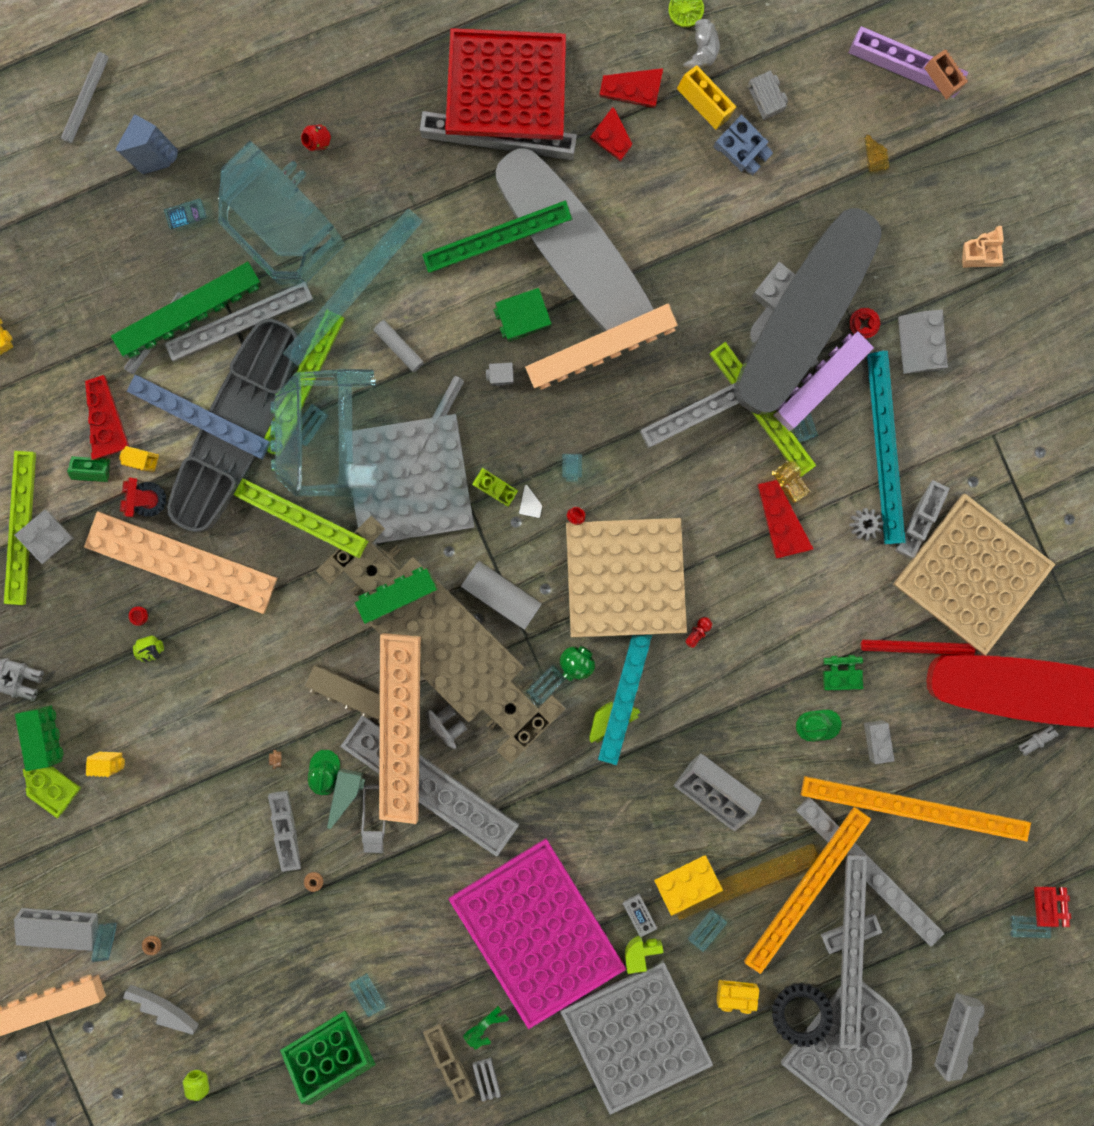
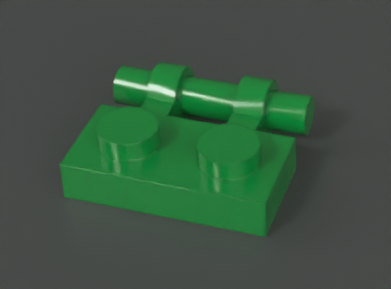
(843, 679)

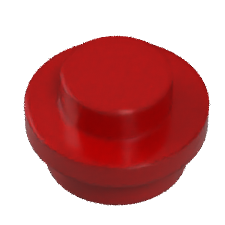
(576, 515)
(138, 616)

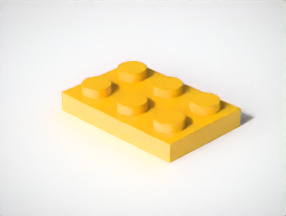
(688, 885)

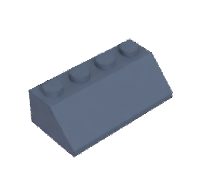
(146, 146)

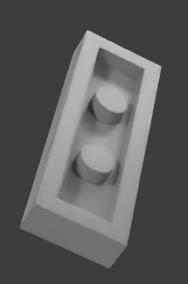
(834, 938)

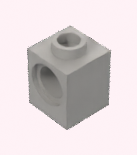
(500, 374)

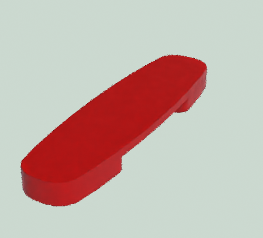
(1015, 687)

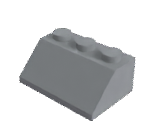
(922, 342)

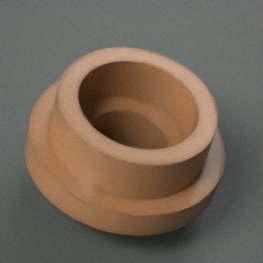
(275, 759)
(317, 877)
(148, 949)

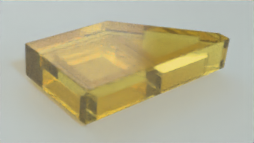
(876, 155)

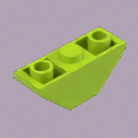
(494, 487)
(601, 719)

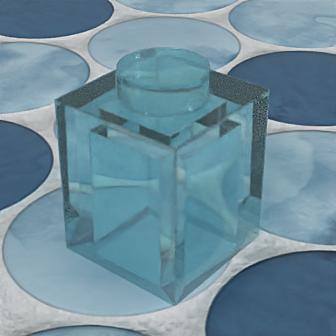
(571, 467)

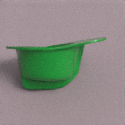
(818, 725)
(323, 772)

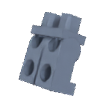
(742, 144)

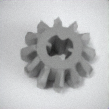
(867, 532)

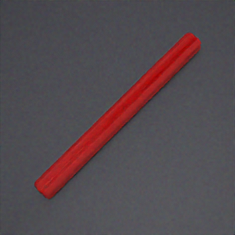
(917, 647)

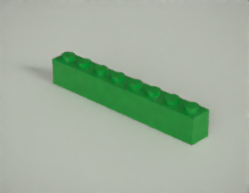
(186, 310)

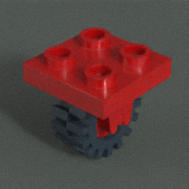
(144, 498)

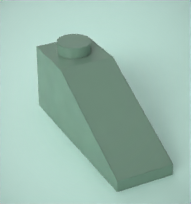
(346, 789)

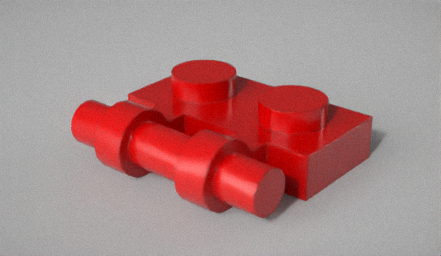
(1046, 907)

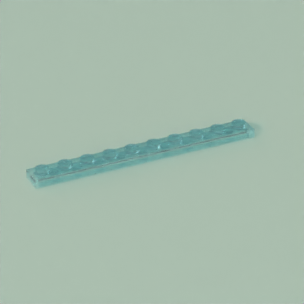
(352, 287)

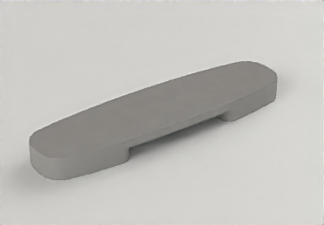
(574, 249)

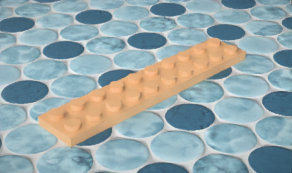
(180, 562)
(399, 727)

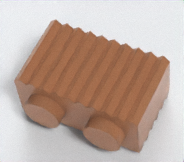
(945, 74)

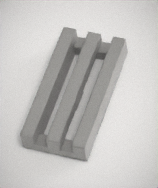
(490, 1094)

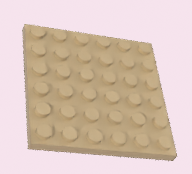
(974, 574)
(626, 578)

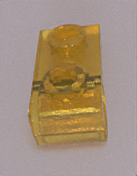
(791, 482)

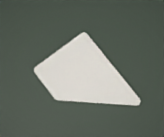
(530, 504)

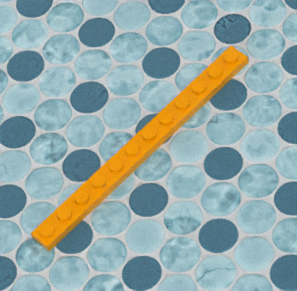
(915, 808)

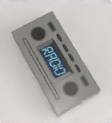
(639, 915)

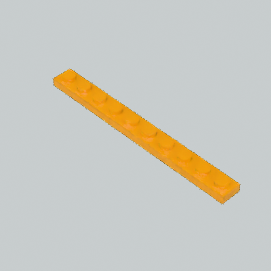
(807, 890)

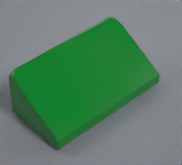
(89, 470)

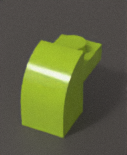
(636, 952)

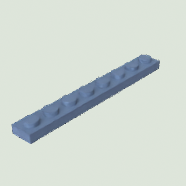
(198, 416)

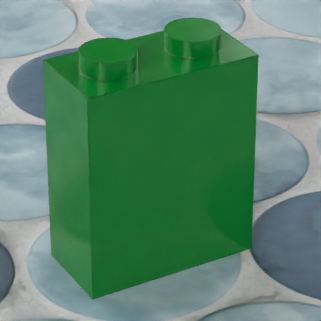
(522, 315)

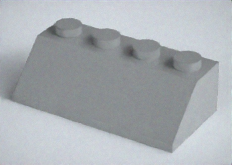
(718, 792)
(959, 1037)

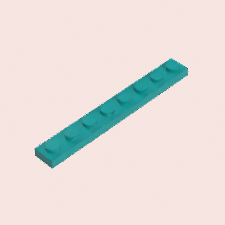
(624, 699)

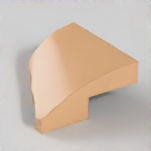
(984, 251)

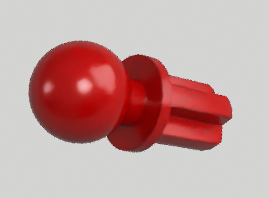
(704, 625)

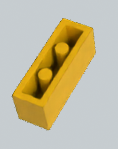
(706, 97)

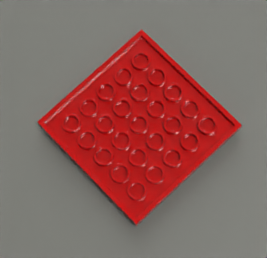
(506, 84)

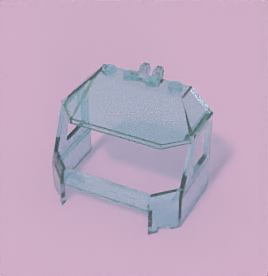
(275, 213)
(287, 431)

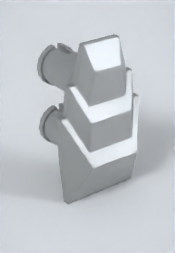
(436, 721)

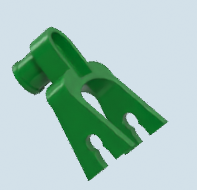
(473, 1035)

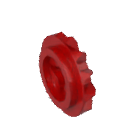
(873, 322)

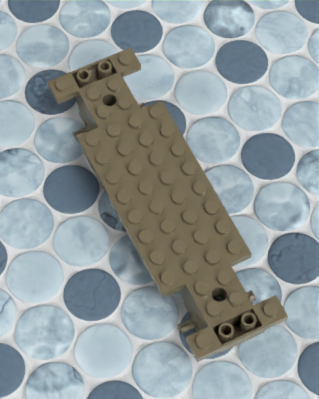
(455, 648)

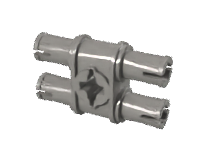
(18, 672)

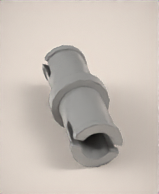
(1038, 740)

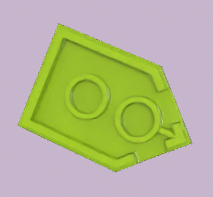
(50, 789)

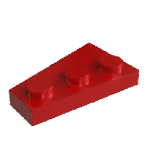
(633, 87)

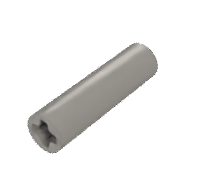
(398, 346)

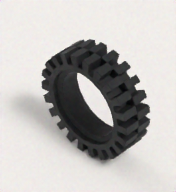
(798, 1038)

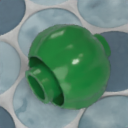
(577, 663)

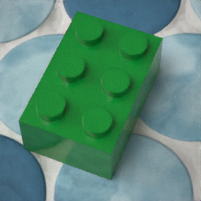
(39, 738)

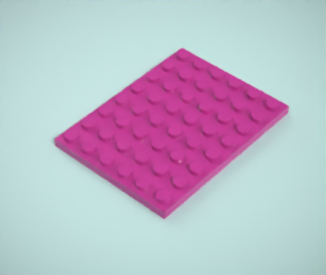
(537, 933)

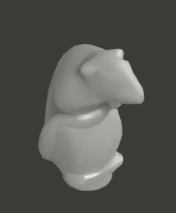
(708, 45)

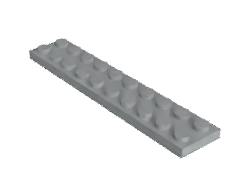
(440, 792)

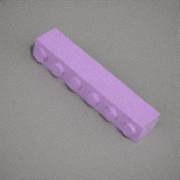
(893, 56)
(824, 380)

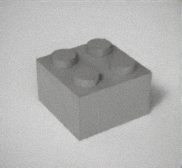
(44, 536)

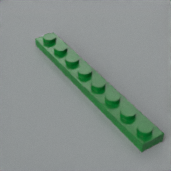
(497, 236)

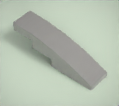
(922, 519)
(285, 831)
(167, 1013)

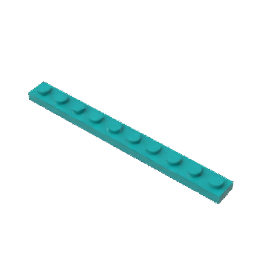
(886, 447)

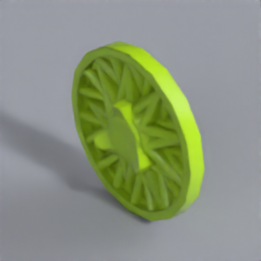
(685, 12)

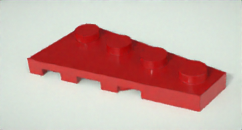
(106, 428)
(783, 525)

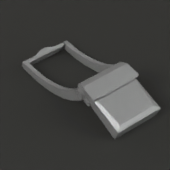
(371, 840)

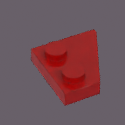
(612, 136)

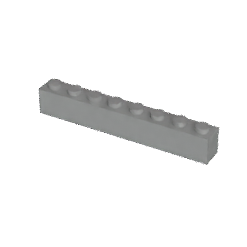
(434, 125)

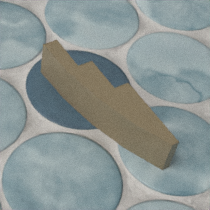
(449, 1063)

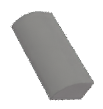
(501, 595)
(56, 929)

